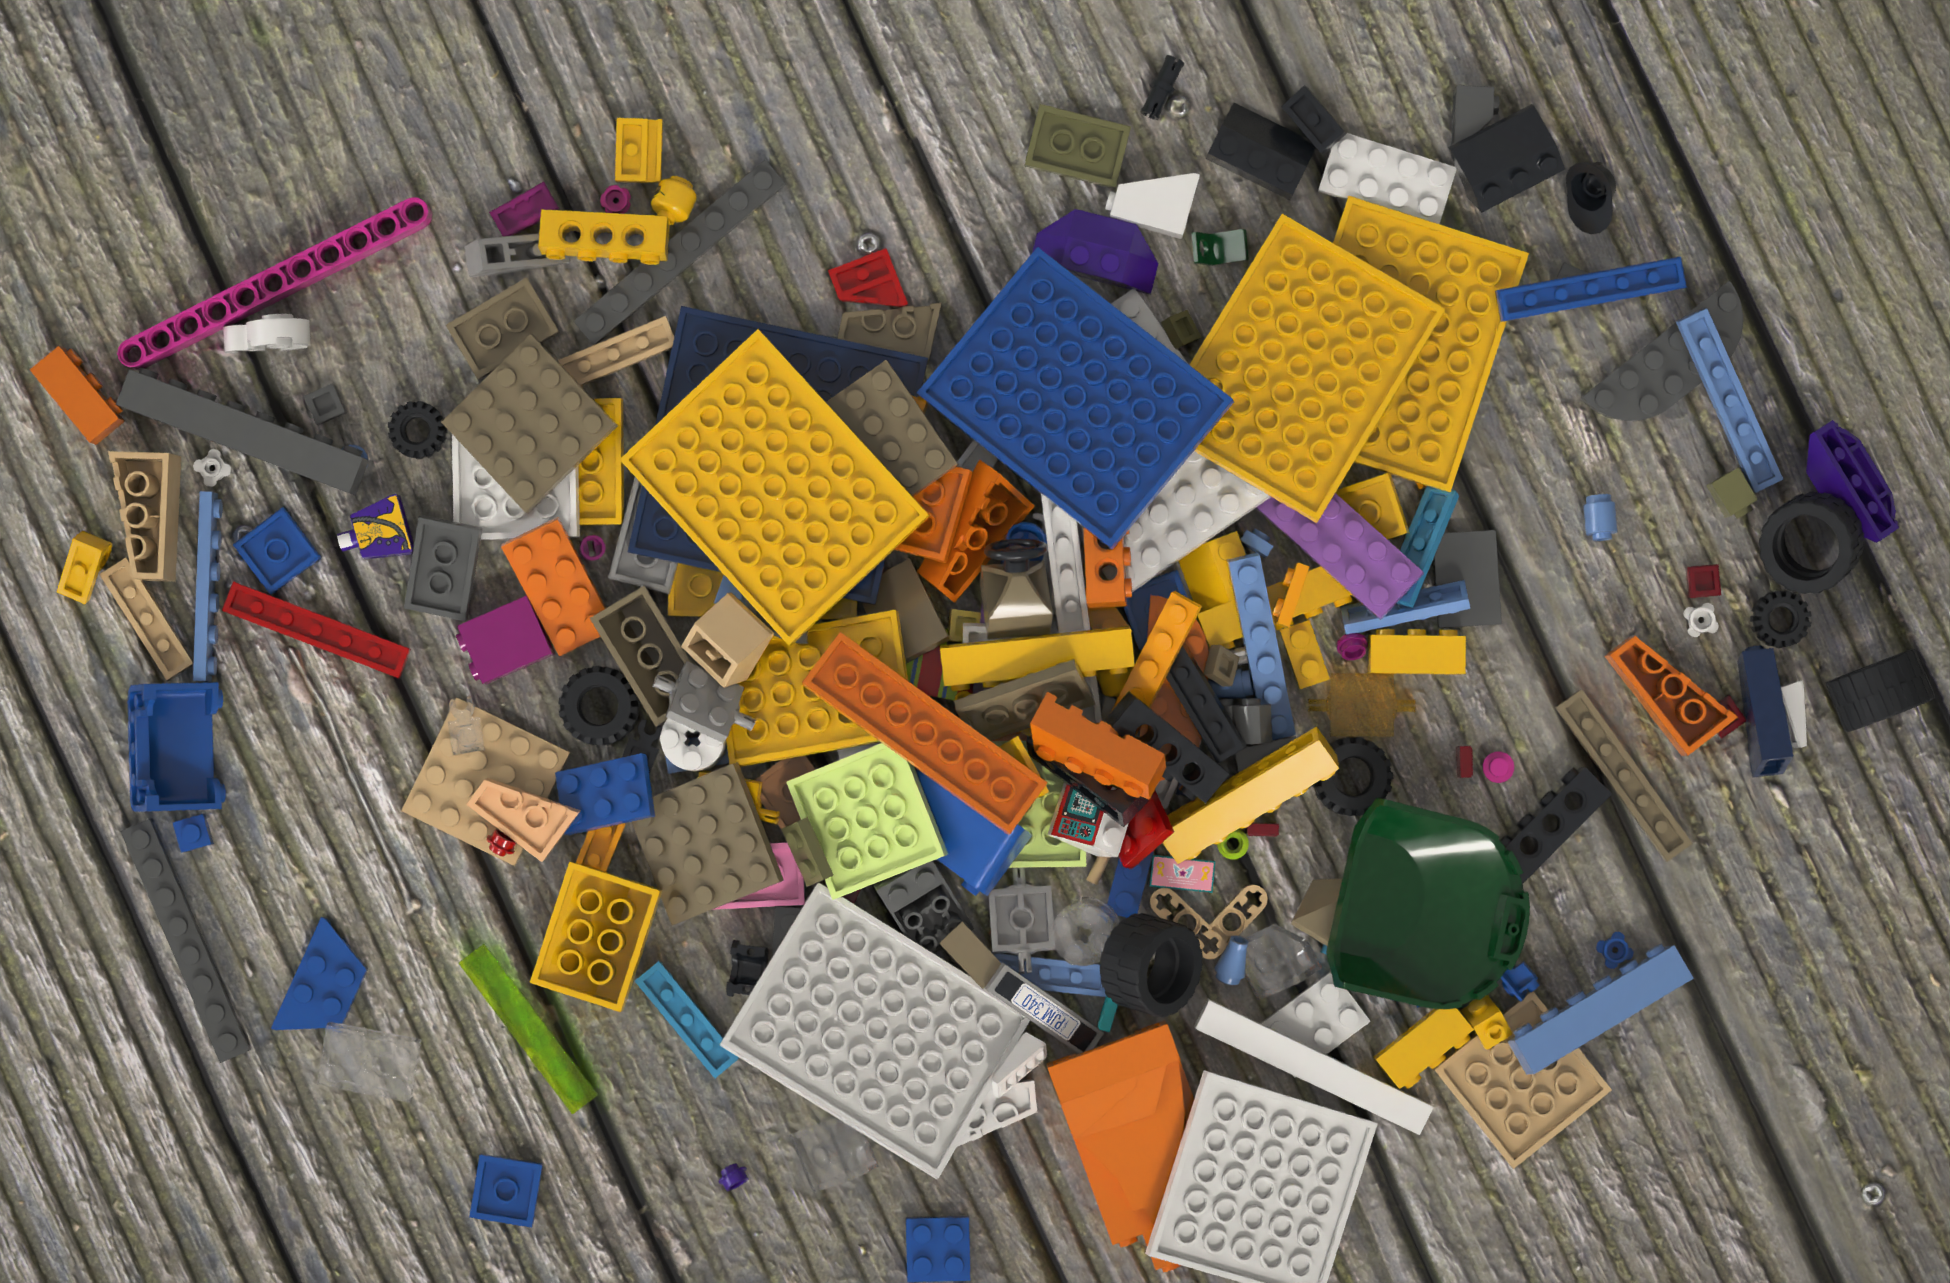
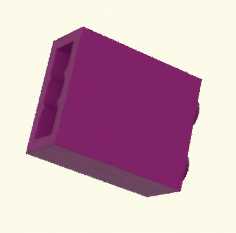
(504, 641)

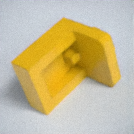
(1487, 1021)

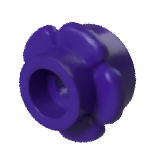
(733, 1177)

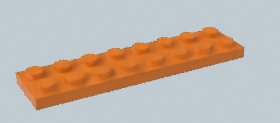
(924, 733)

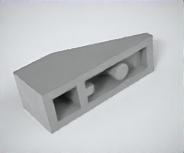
(506, 255)

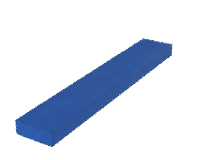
(1590, 289)

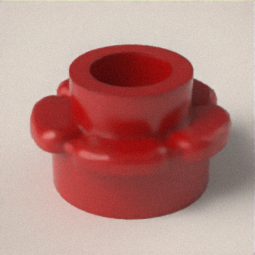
(500, 843)

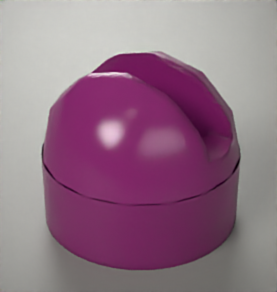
(598, 547)

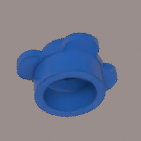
(1623, 953)

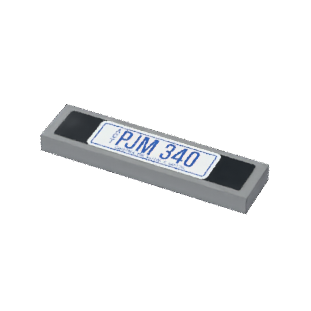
(1043, 1009)

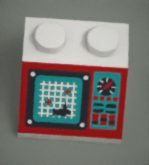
(1085, 825)

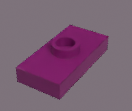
(523, 210)

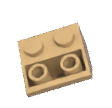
(728, 641)

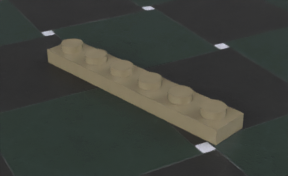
(1623, 775)

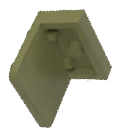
(807, 852)

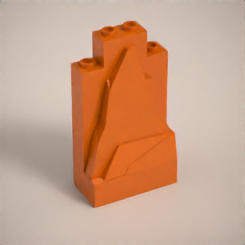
(1127, 1121)

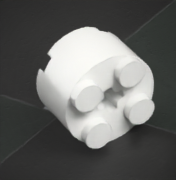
(691, 758)

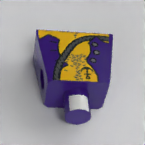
(379, 530)

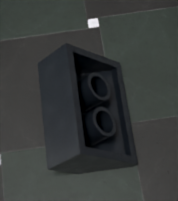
(1261, 151)
(1506, 158)

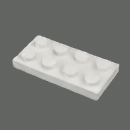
(1387, 177)

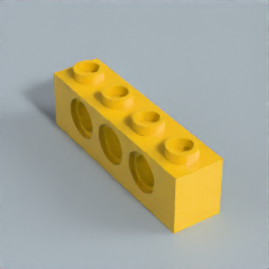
(557, 223)

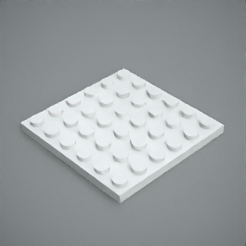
(1260, 1185)

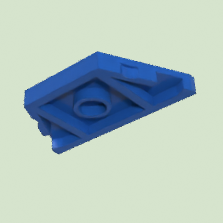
(322, 984)

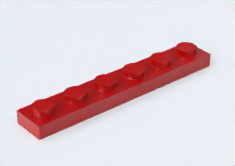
(316, 629)

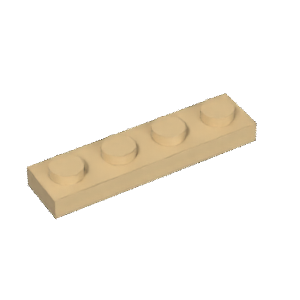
(620, 351)
(147, 620)

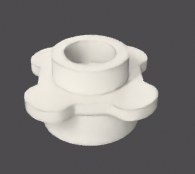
(221, 468)
(1706, 612)

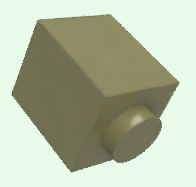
(1732, 494)

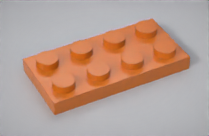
(556, 584)

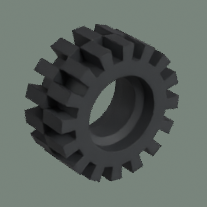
(398, 425)
(1799, 615)

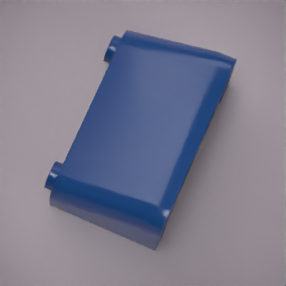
(173, 747)
(974, 845)

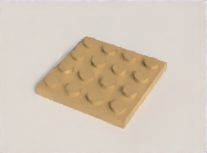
(451, 780)
(1516, 1108)

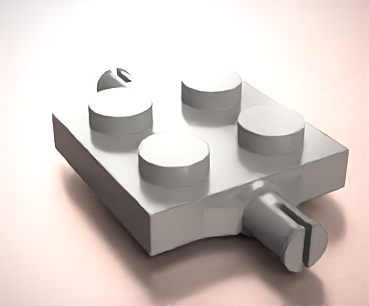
(703, 703)
(1021, 919)

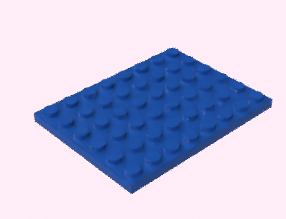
(1075, 397)

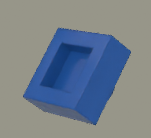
(193, 833)

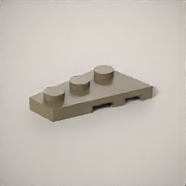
(901, 330)

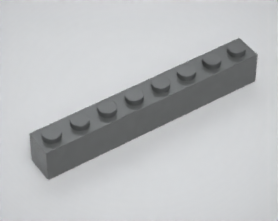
(241, 431)

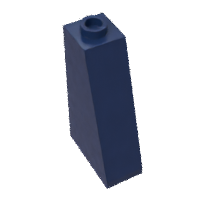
(1764, 712)

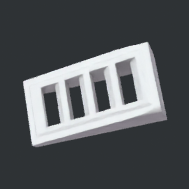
(1795, 712)
(1022, 1059)

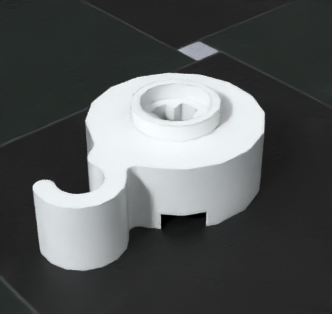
(273, 330)

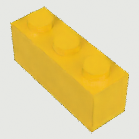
(1416, 652)
(1423, 1046)

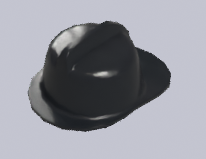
(1590, 196)

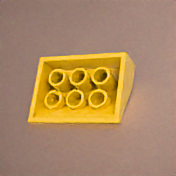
(596, 936)

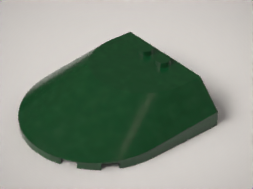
(1426, 909)

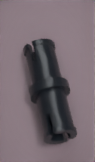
(1162, 87)

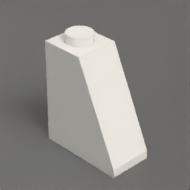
(1156, 203)

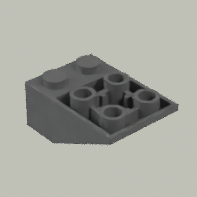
(922, 905)

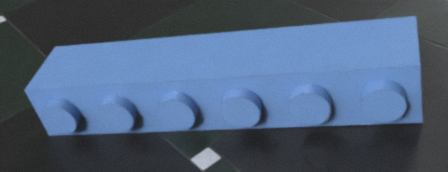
(1600, 1009)

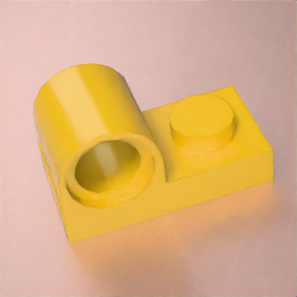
(84, 562)

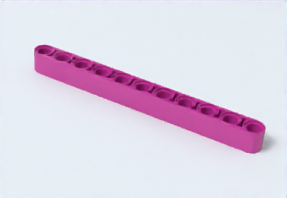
(259, 284)

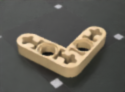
(1216, 927)

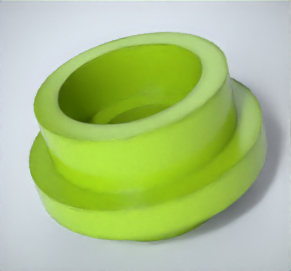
(1240, 850)

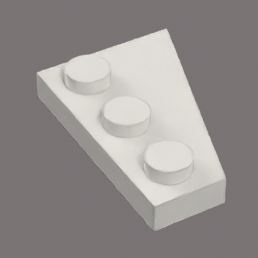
(1002, 1111)

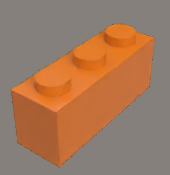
(78, 394)

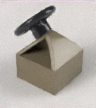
(1016, 592)

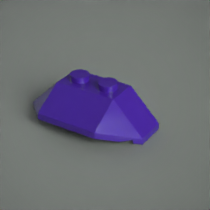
(1100, 250)
(1843, 468)

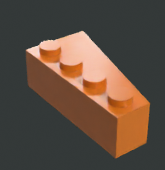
(986, 517)
(1671, 698)
(1095, 749)

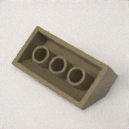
(642, 648)

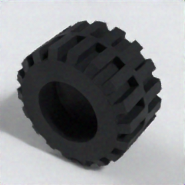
(572, 713)
(1379, 777)

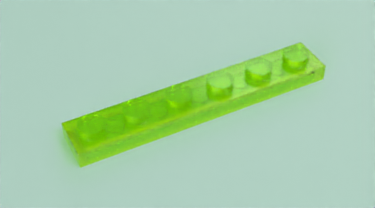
(528, 1028)

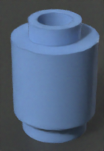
(1600, 517)

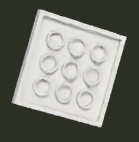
(485, 504)

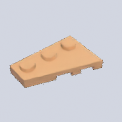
(523, 816)

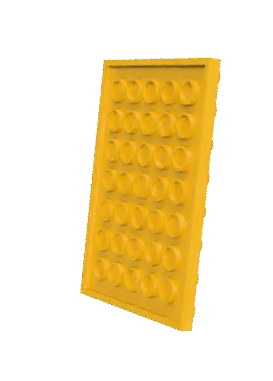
(1311, 364)
(1438, 400)
(774, 487)

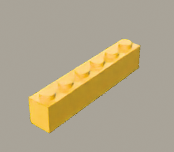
(1222, 622)
(1016, 657)
(1251, 794)

